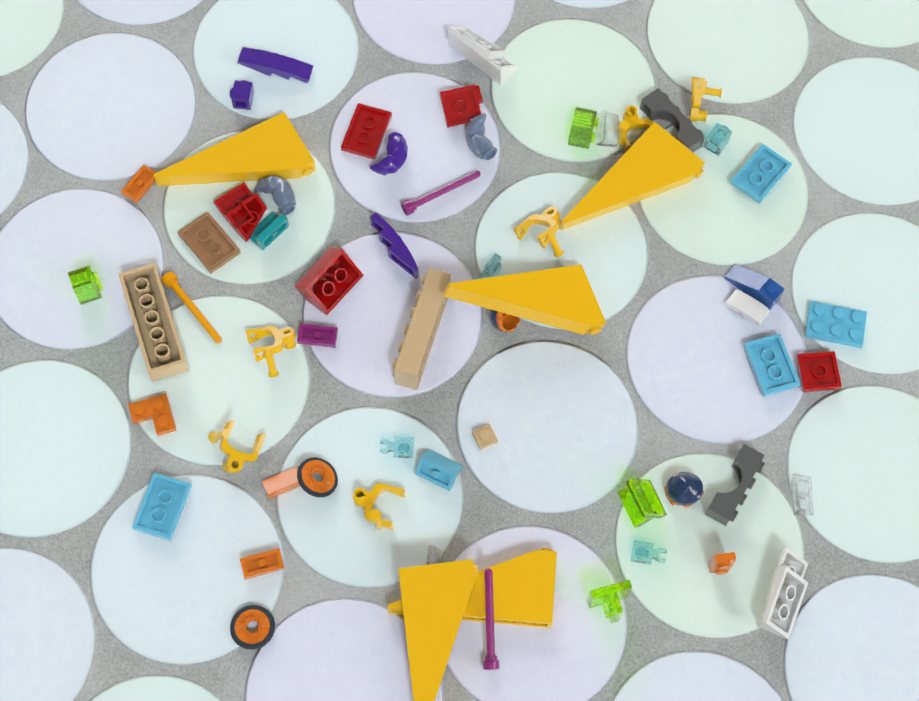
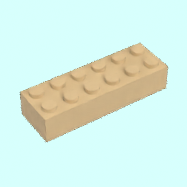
(153, 322)
(421, 330)

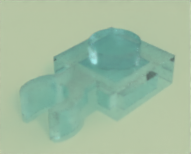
(493, 266)
(402, 447)
(644, 553)

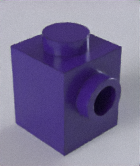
(242, 94)

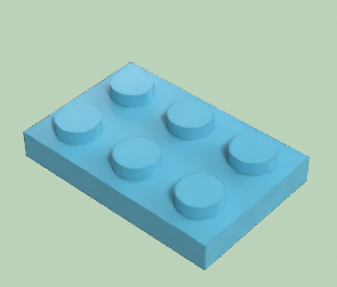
(761, 173)
(835, 324)
(771, 365)
(162, 506)

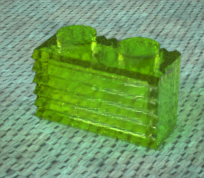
(582, 128)

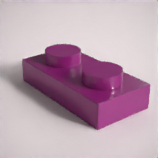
(317, 335)

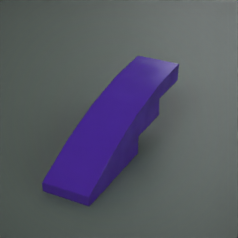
(280, 65)
(396, 247)

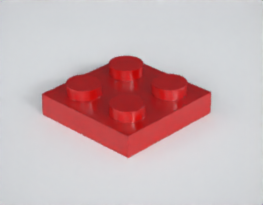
(459, 105)
(818, 371)

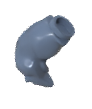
(477, 142)
(281, 191)

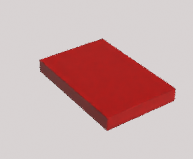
(366, 131)

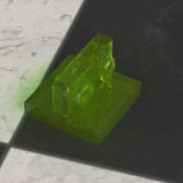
(641, 501)
(610, 597)

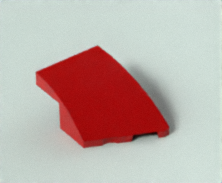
(241, 210)

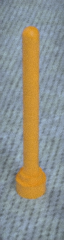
(171, 280)

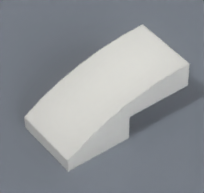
(748, 306)

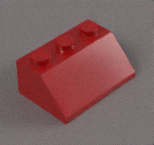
(329, 280)

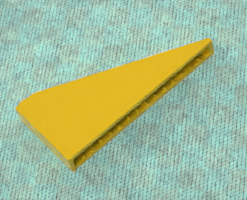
(248, 156)
(647, 169)
(547, 296)
(520, 591)
(433, 611)

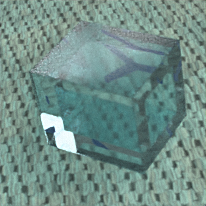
(717, 139)

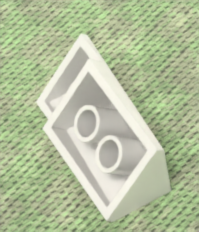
(481, 53)
(784, 593)

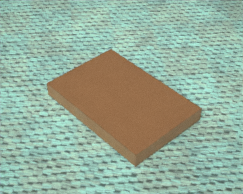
(209, 242)

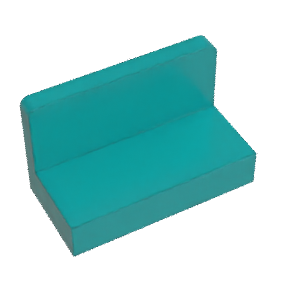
(269, 230)

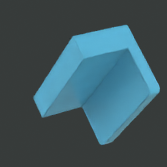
(438, 469)

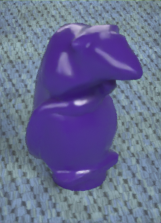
(396, 155)

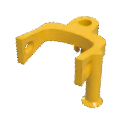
(697, 93)
(630, 122)
(548, 218)
(283, 336)
(235, 458)
(368, 500)

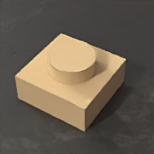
(485, 437)

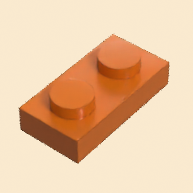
(139, 184)
(262, 563)
(722, 563)

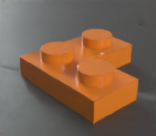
(156, 409)

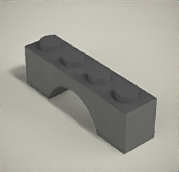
(658, 106)
(724, 504)

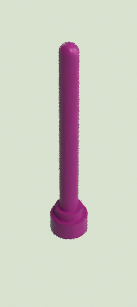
(410, 206)
(491, 661)

